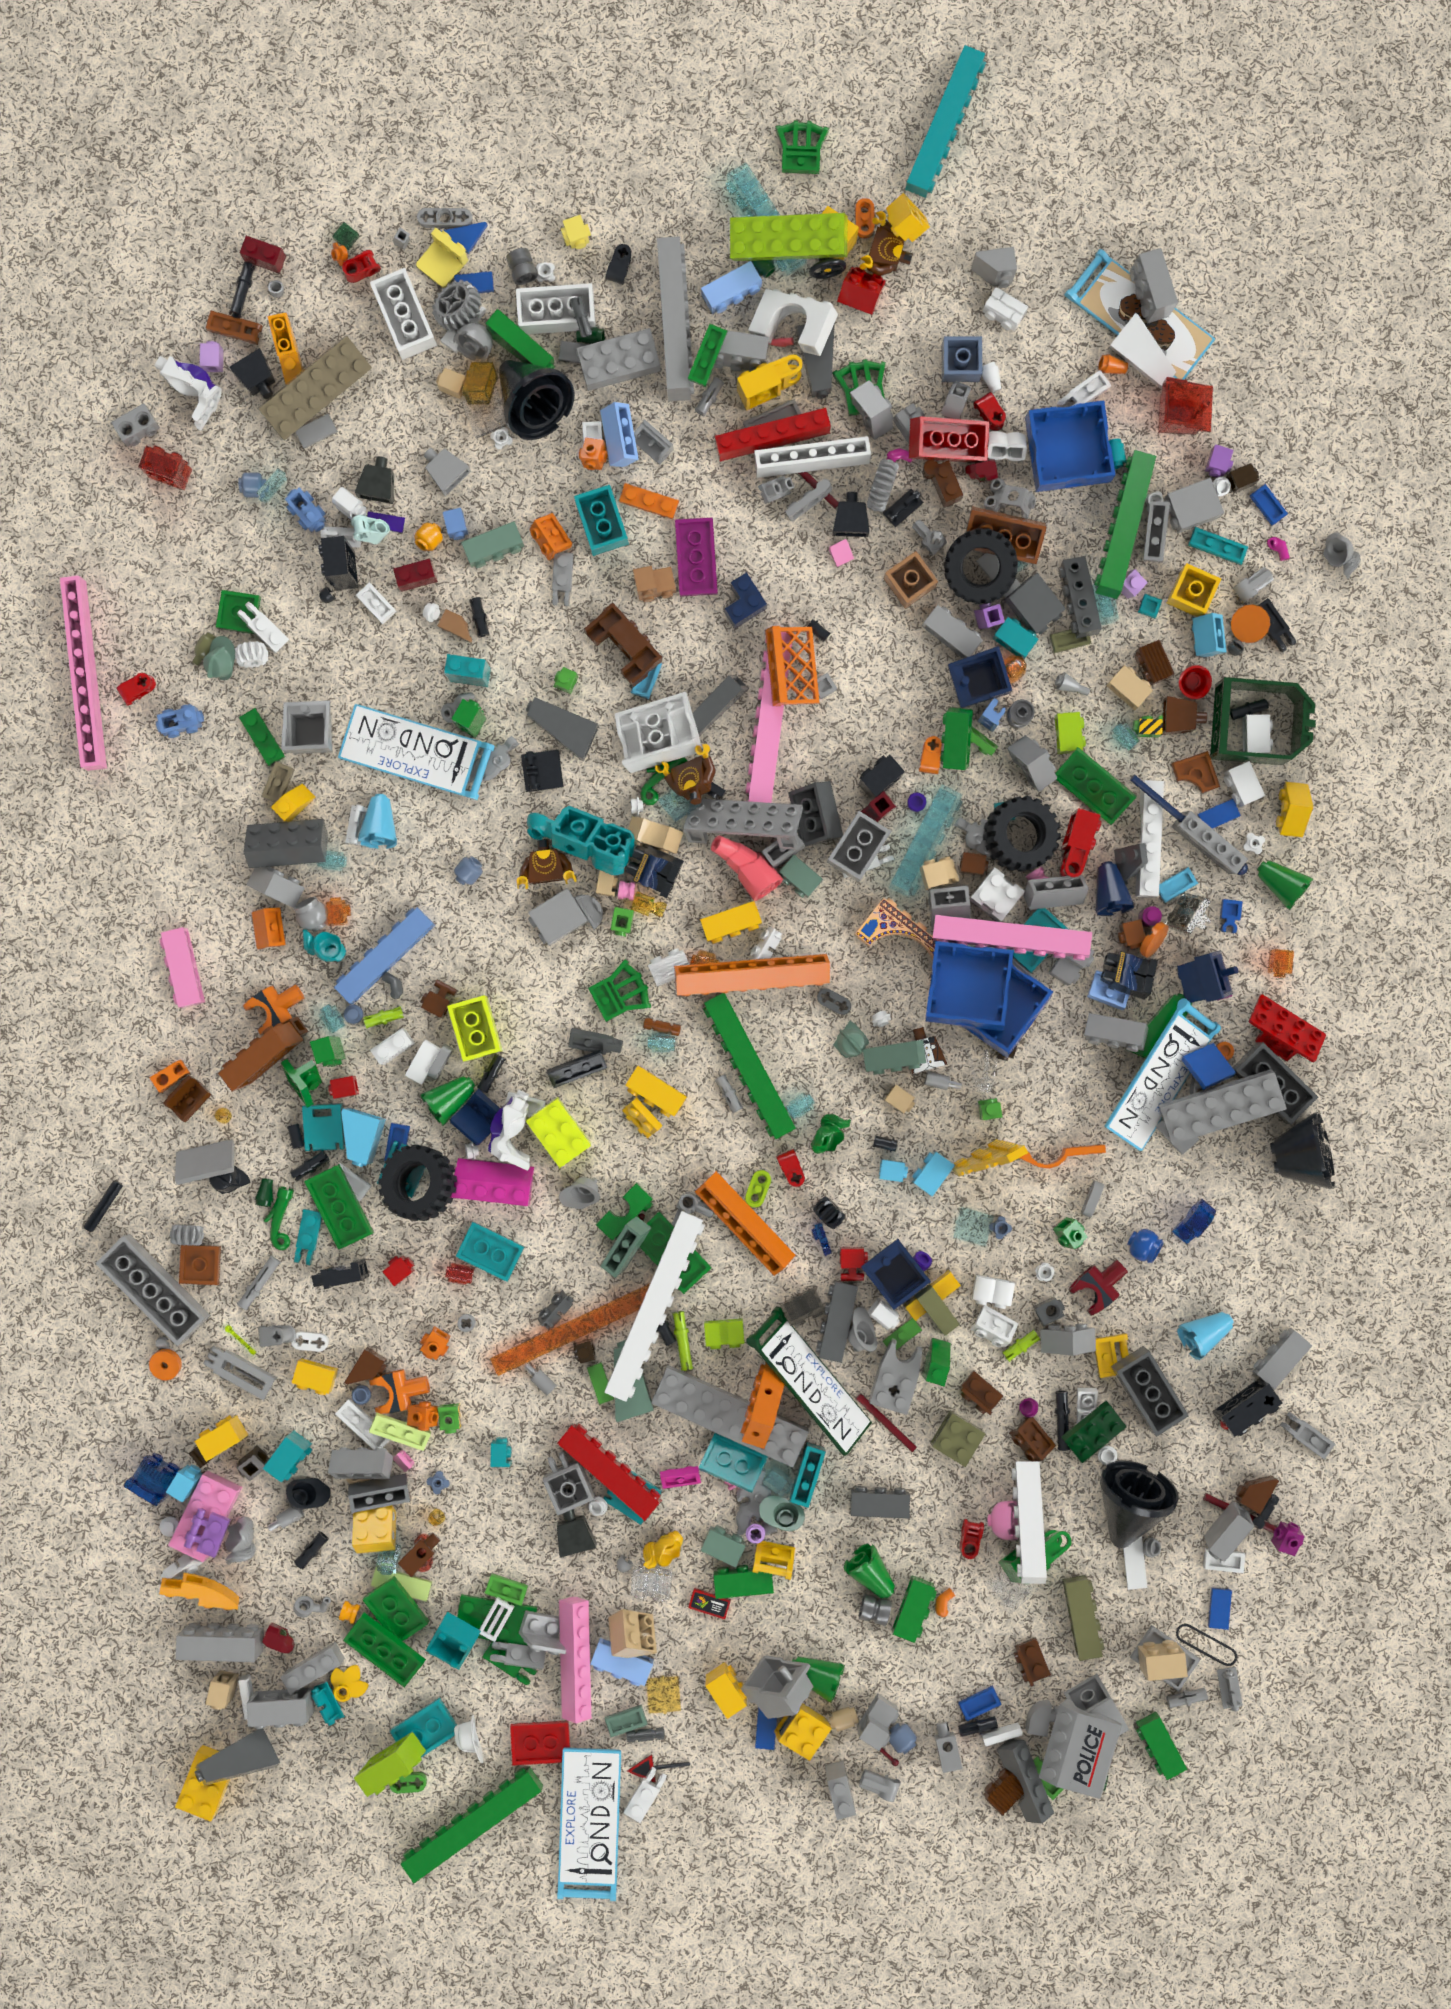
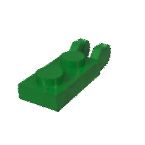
(513, 1671)

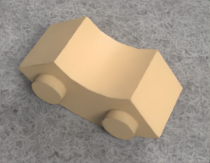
(655, 834)
(939, 873)

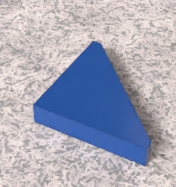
(467, 235)

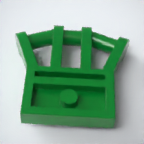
(801, 158)
(852, 368)
(608, 998)

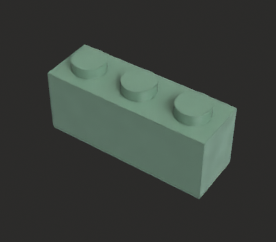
(493, 545)
(894, 1057)
(625, 1247)

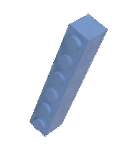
(384, 955)

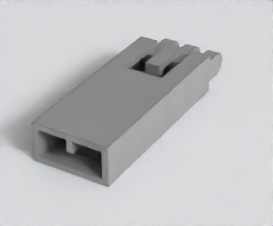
(220, 1361)

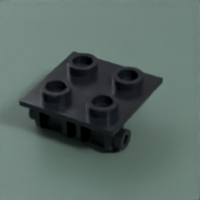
(542, 770)

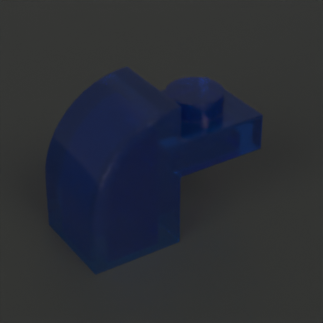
(1196, 1221)

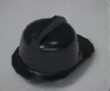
(229, 1182)
(307, 1493)

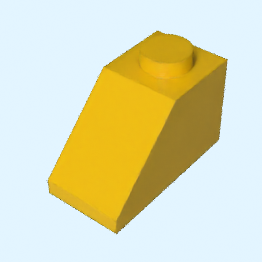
(293, 802)

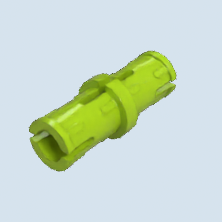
(383, 1017)
(1021, 1345)

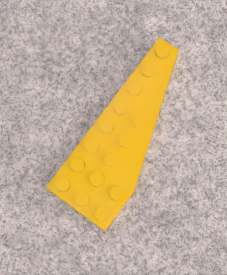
(997, 1153)

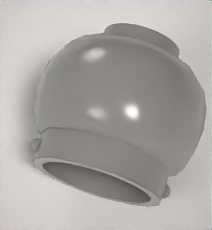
(311, 914)

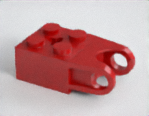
(1079, 841)

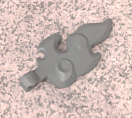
(498, 760)
(974, 835)
(751, 1508)

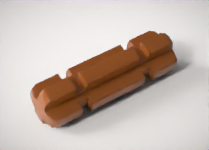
(661, 1026)

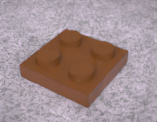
(199, 1264)

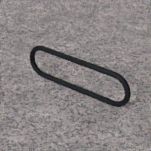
(1229, 1664)

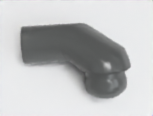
(395, 984)

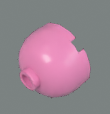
(1003, 1520)

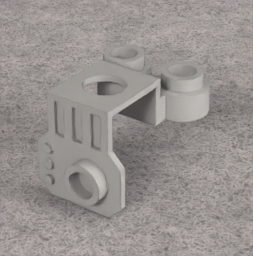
(1025, 501)

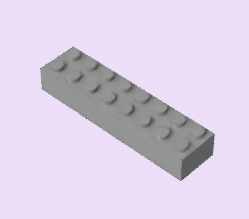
(675, 318)
(724, 1414)

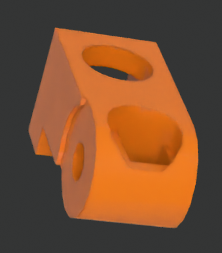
(169, 1076)

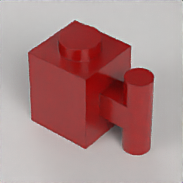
(852, 1258)

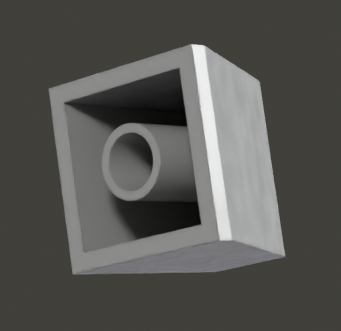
(1094, 1698)

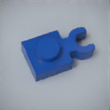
(1231, 912)

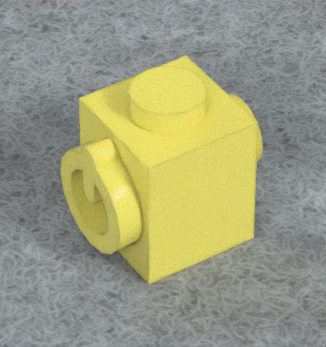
(575, 232)

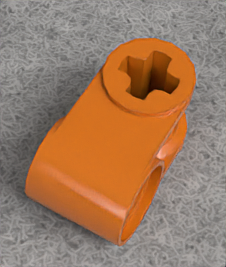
(930, 758)

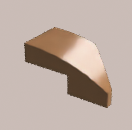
(455, 624)

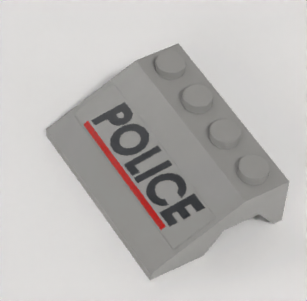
(1080, 1750)

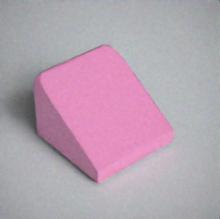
(841, 553)
(403, 1460)

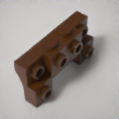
(628, 639)

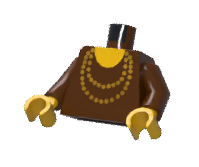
(885, 250)
(691, 777)
(545, 866)

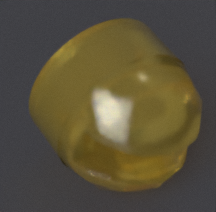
(223, 1112)
(436, 1522)

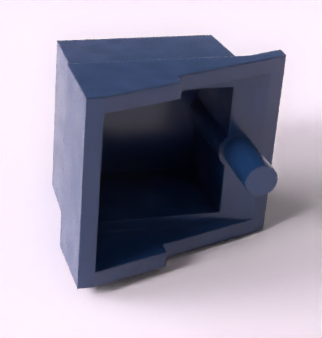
(980, 677)
(1206, 978)
(895, 1274)

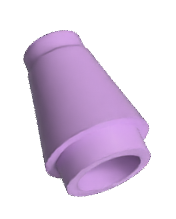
(755, 1537)

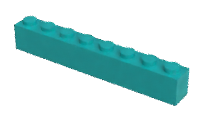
(945, 121)

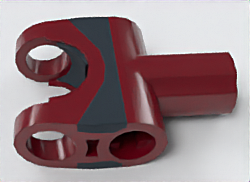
(1101, 1283)

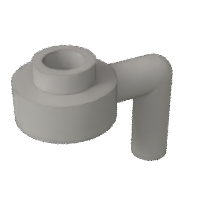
(452, 707)
(310, 1606)

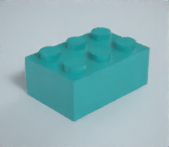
(601, 520)

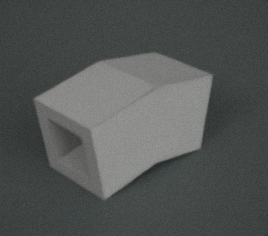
(401, 234)

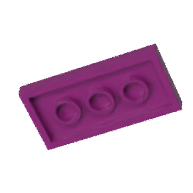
(696, 557)

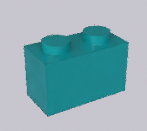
(1015, 638)

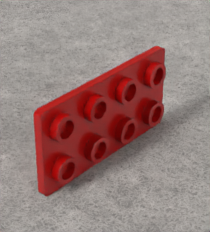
(1285, 1031)

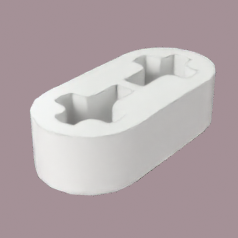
(310, 1346)

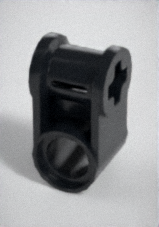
(619, 266)

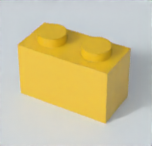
(314, 1376)

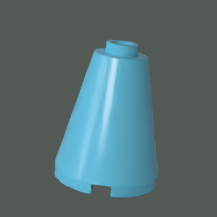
(378, 824)
(1204, 1333)

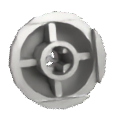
(474, 341)

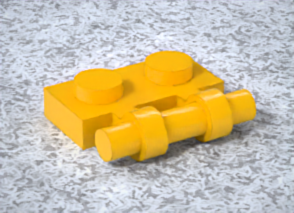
(642, 1118)

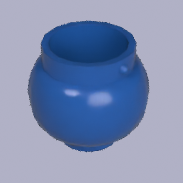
(1145, 1245)

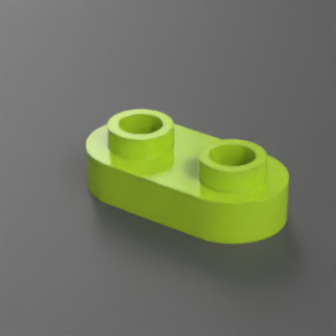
(758, 1188)

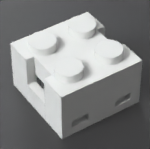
(996, 895)

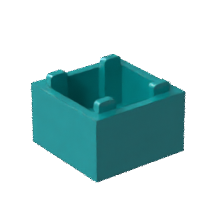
(287, 1456)
(453, 1640)

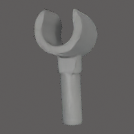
(162, 1343)

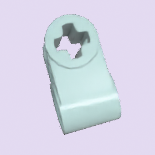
(369, 529)

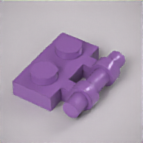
(212, 1536)

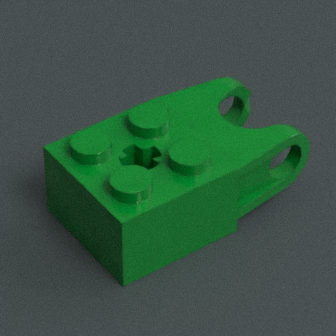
(1052, 1552)

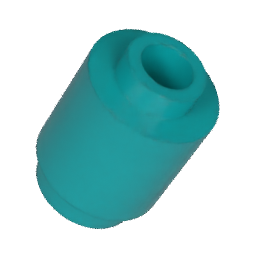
(1118, 452)

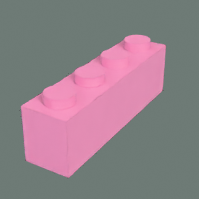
(182, 967)

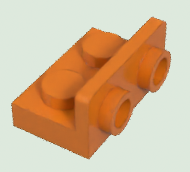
(550, 536)

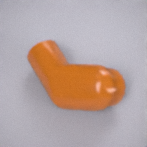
(942, 1601)

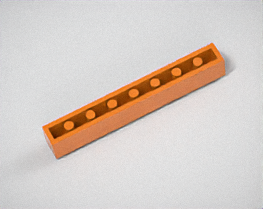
(752, 974)

